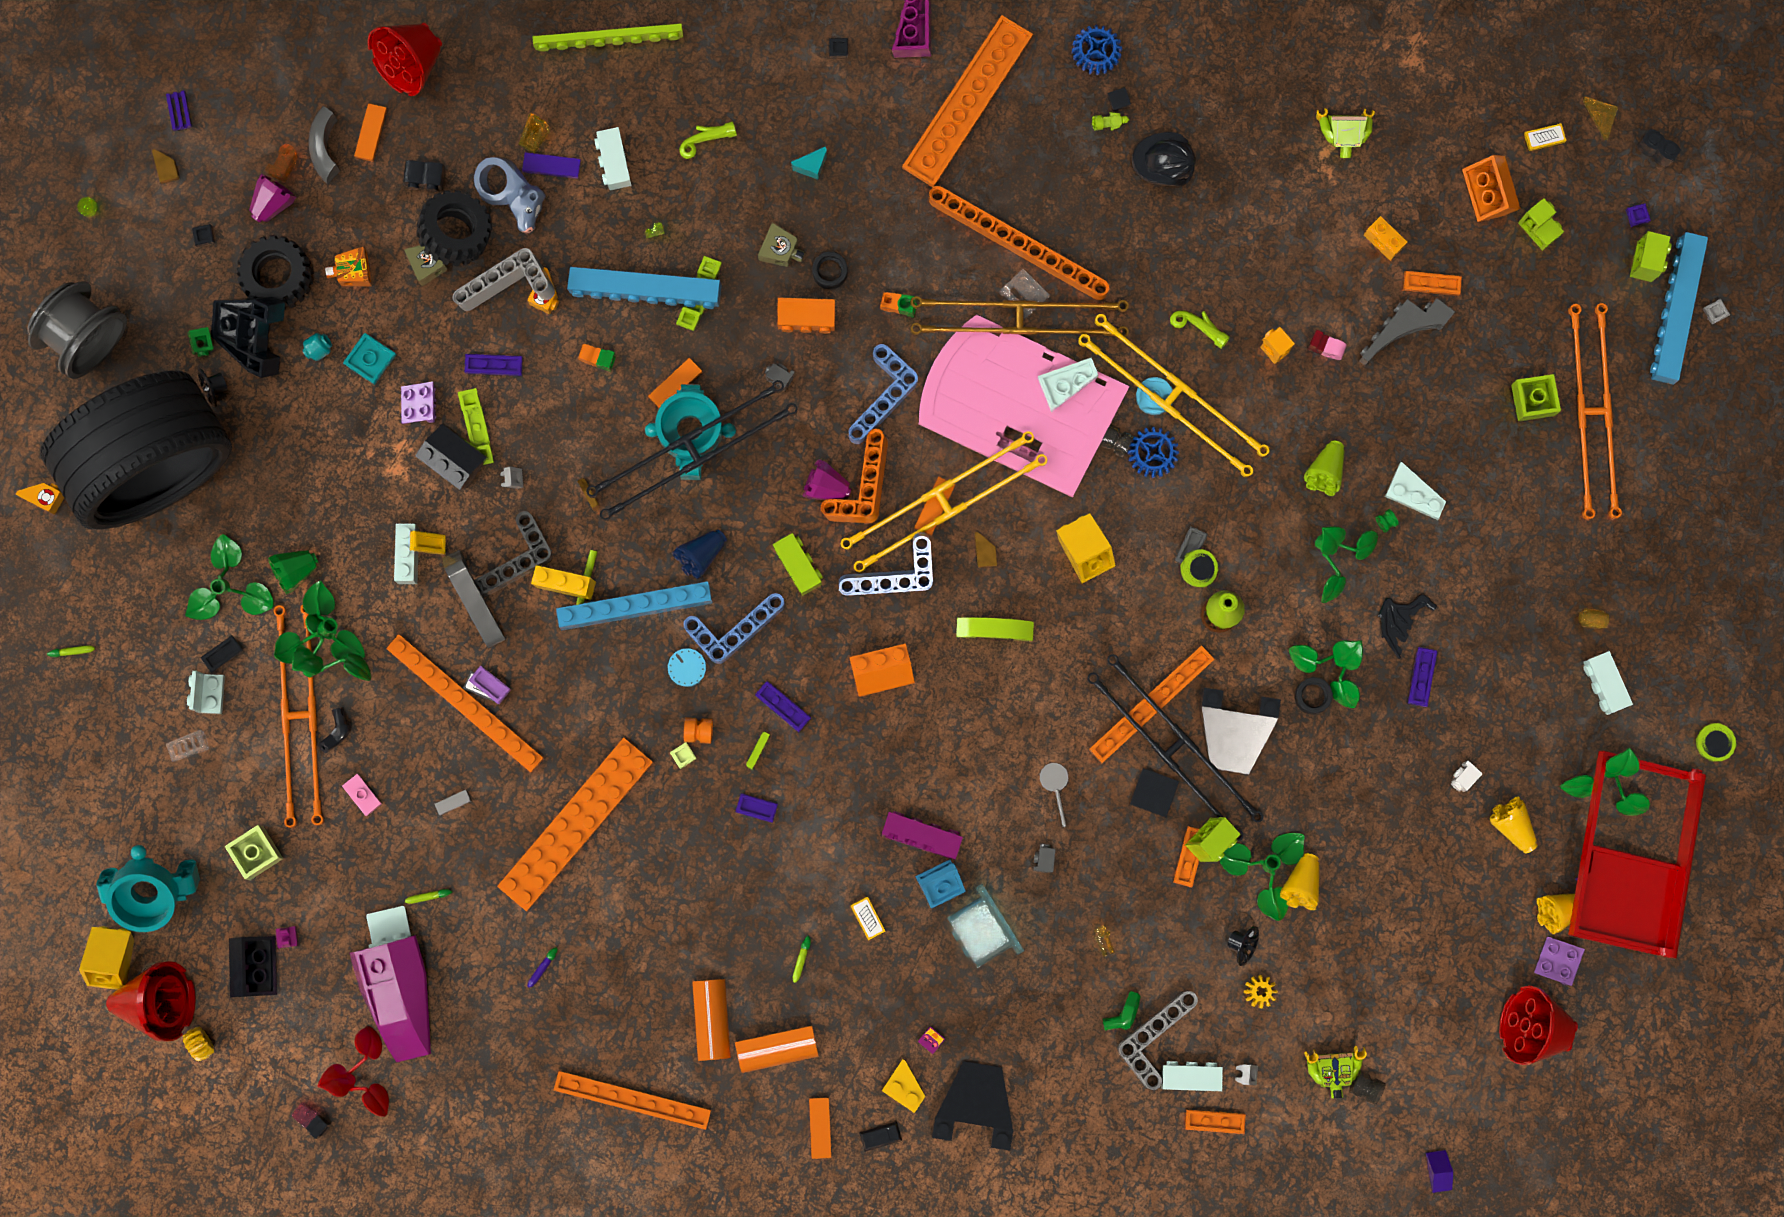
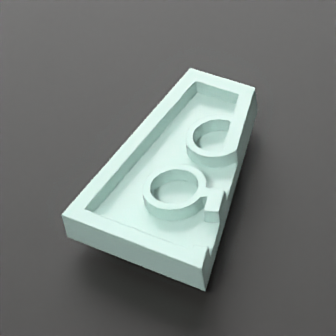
(1066, 382)
(1414, 493)

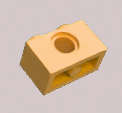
(1385, 238)
(1276, 344)

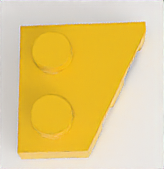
(904, 1087)

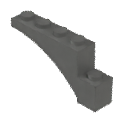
(1406, 321)

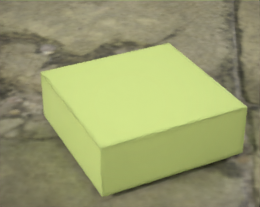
(683, 755)

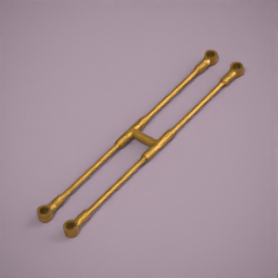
(1019, 305)

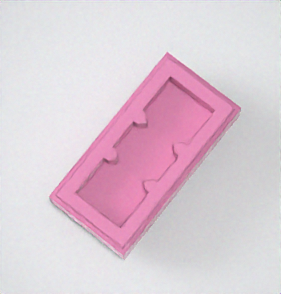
(362, 795)

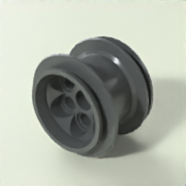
(76, 328)

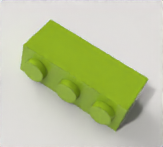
(798, 564)

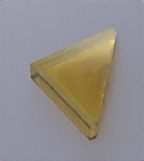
(1602, 115)

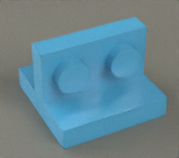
(940, 883)

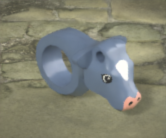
(521, 197)

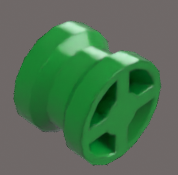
(1387, 520)

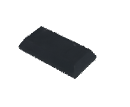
(221, 654)
(880, 1136)

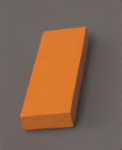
(370, 132)
(1432, 283)
(683, 375)
(933, 508)
(1187, 862)
(1215, 1121)
(820, 1128)

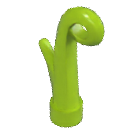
(709, 133)
(1206, 326)

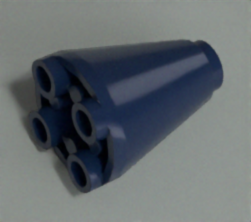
(699, 552)

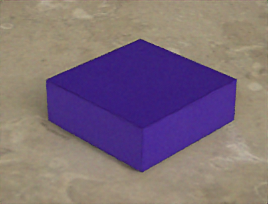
(1638, 215)

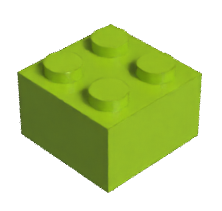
(1650, 256)
(1536, 397)
(1213, 840)

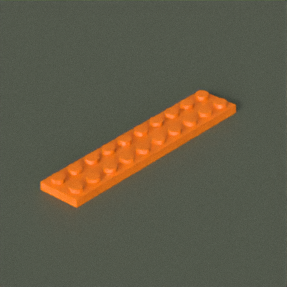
(967, 101)
(575, 824)

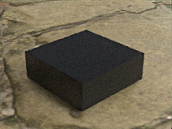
(838, 47)
(1119, 99)
(203, 235)

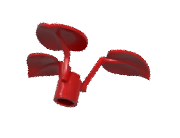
(339, 1081)

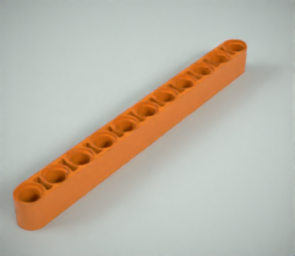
(1013, 235)

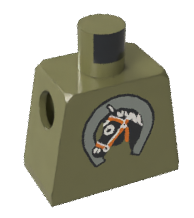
(780, 247)
(423, 265)

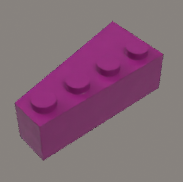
(914, 30)
(922, 836)

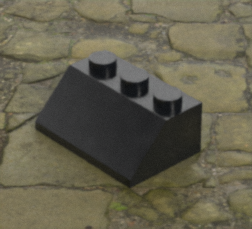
(451, 457)
(252, 966)

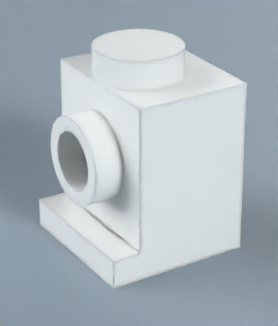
(1465, 777)

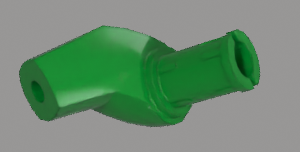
(1127, 1015)

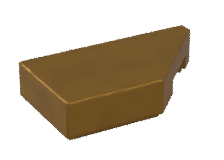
(165, 167)
(592, 501)
(985, 552)

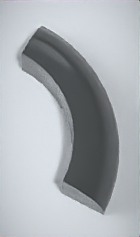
(318, 148)

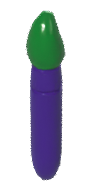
(542, 967)

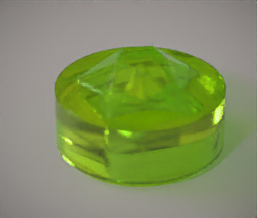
(87, 207)

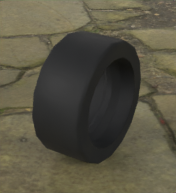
(830, 284)
(1313, 681)

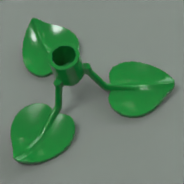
(1328, 544)
(202, 601)
(321, 602)
(1346, 655)
(311, 664)
(1621, 764)
(1288, 849)

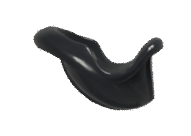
(1164, 159)

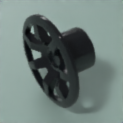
(214, 385)
(1242, 943)

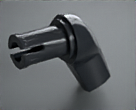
(338, 734)

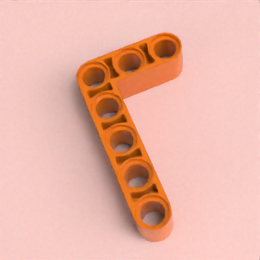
(867, 485)

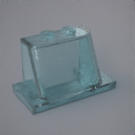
(983, 929)

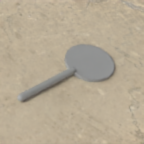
(1054, 778)

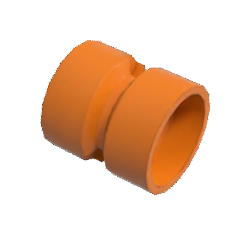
(698, 730)

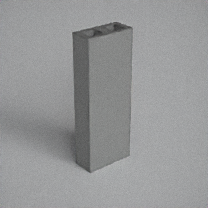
(452, 802)

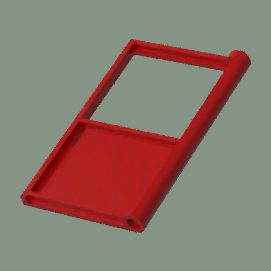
(1632, 897)

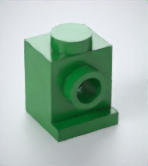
(200, 335)

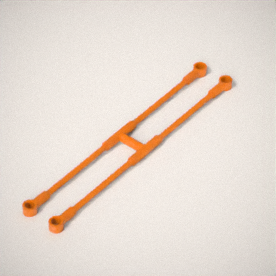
(1606, 410)
(286, 717)

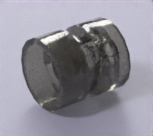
(1117, 440)
(1370, 1089)

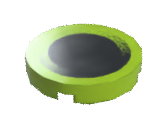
(1199, 568)
(1716, 742)

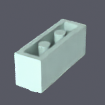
(612, 158)
(405, 560)
(1607, 683)
(1191, 1076)

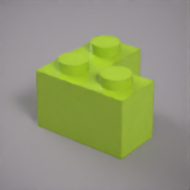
(1540, 225)

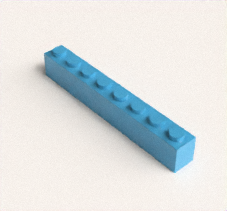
(645, 287)
(1679, 308)
(634, 606)

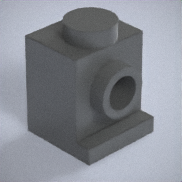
(780, 373)
(1044, 859)

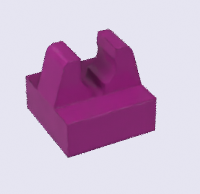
(287, 937)

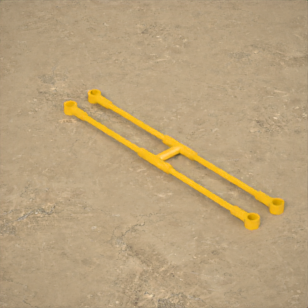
(1166, 404)
(938, 492)

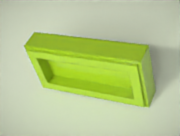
(758, 750)

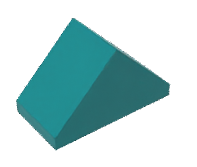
(810, 164)

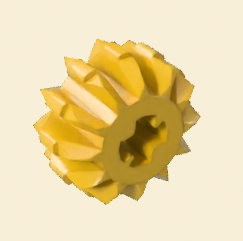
(1259, 998)
(198, 1043)

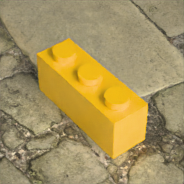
(563, 582)

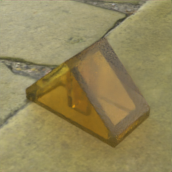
(534, 133)

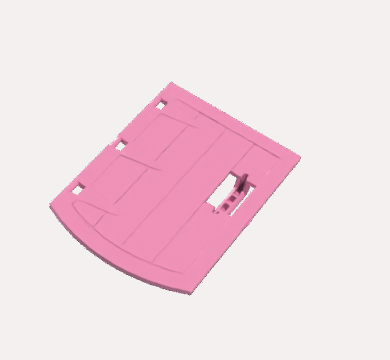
(993, 383)

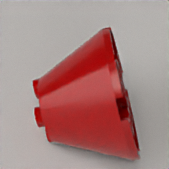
(404, 55)
(1535, 1027)

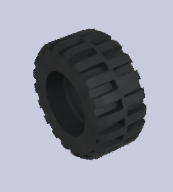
(460, 207)
(265, 251)

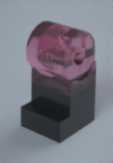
(311, 1120)

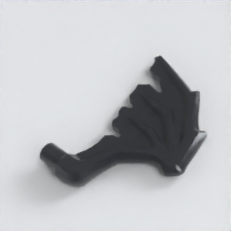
(1396, 620)

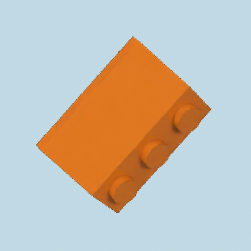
(1491, 188)
(806, 315)
(882, 670)

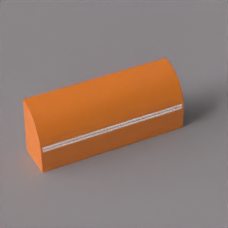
(711, 1019)
(776, 1049)

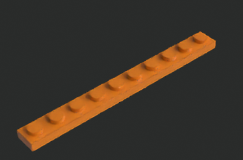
(465, 703)

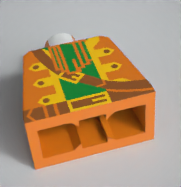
(351, 268)

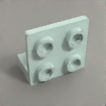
(206, 693)
(388, 926)

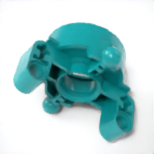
(686, 404)
(141, 912)

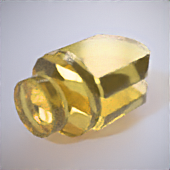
(1101, 933)

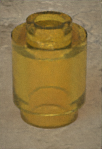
(1593, 619)

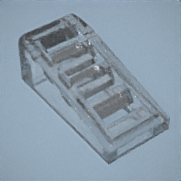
(200, 735)

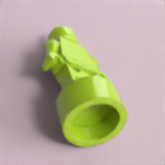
(1114, 121)

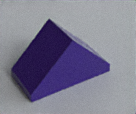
(1439, 1171)

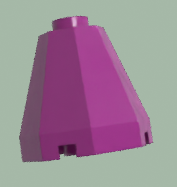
(269, 199)
(826, 483)

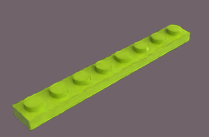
(603, 37)

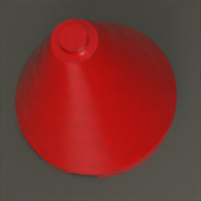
(156, 1001)

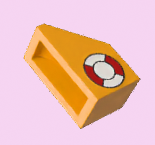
(544, 305)
(43, 496)

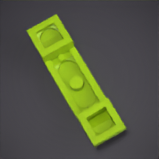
(691, 316)
(476, 422)
(995, 628)

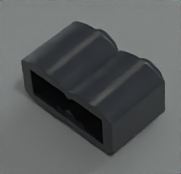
(1656, 146)
(424, 175)

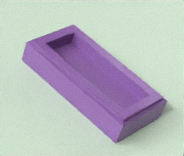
(489, 685)

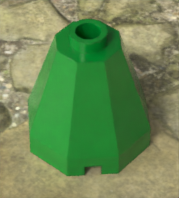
(292, 568)

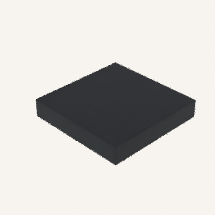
(1154, 793)

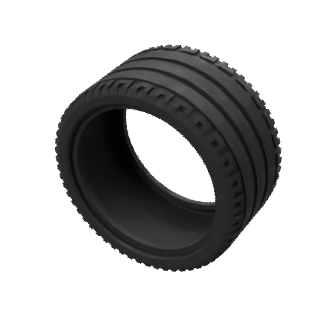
(135, 449)

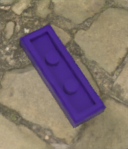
(551, 165)
(493, 364)
(1422, 677)
(782, 706)

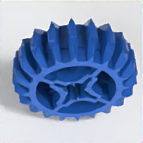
(1089, 37)
(1162, 439)

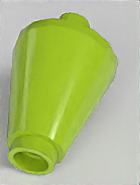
(1327, 469)
(1223, 615)

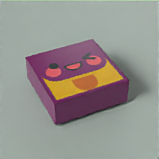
(931, 1040)

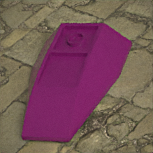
(396, 994)

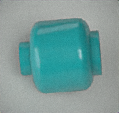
(317, 346)

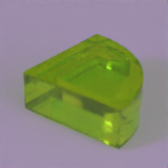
(655, 231)

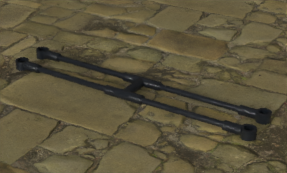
(686, 440)
(1183, 739)

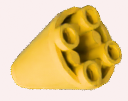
(1515, 824)
(1303, 884)
(1555, 911)

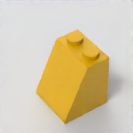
(1086, 547)
(107, 957)

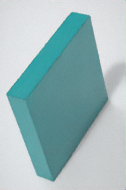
(369, 358)

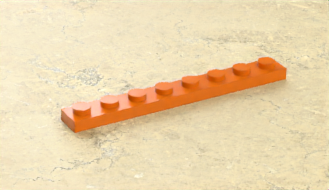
(1144, 711)
(632, 1100)

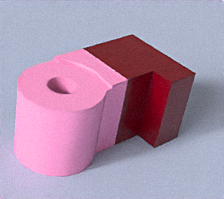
(1327, 345)

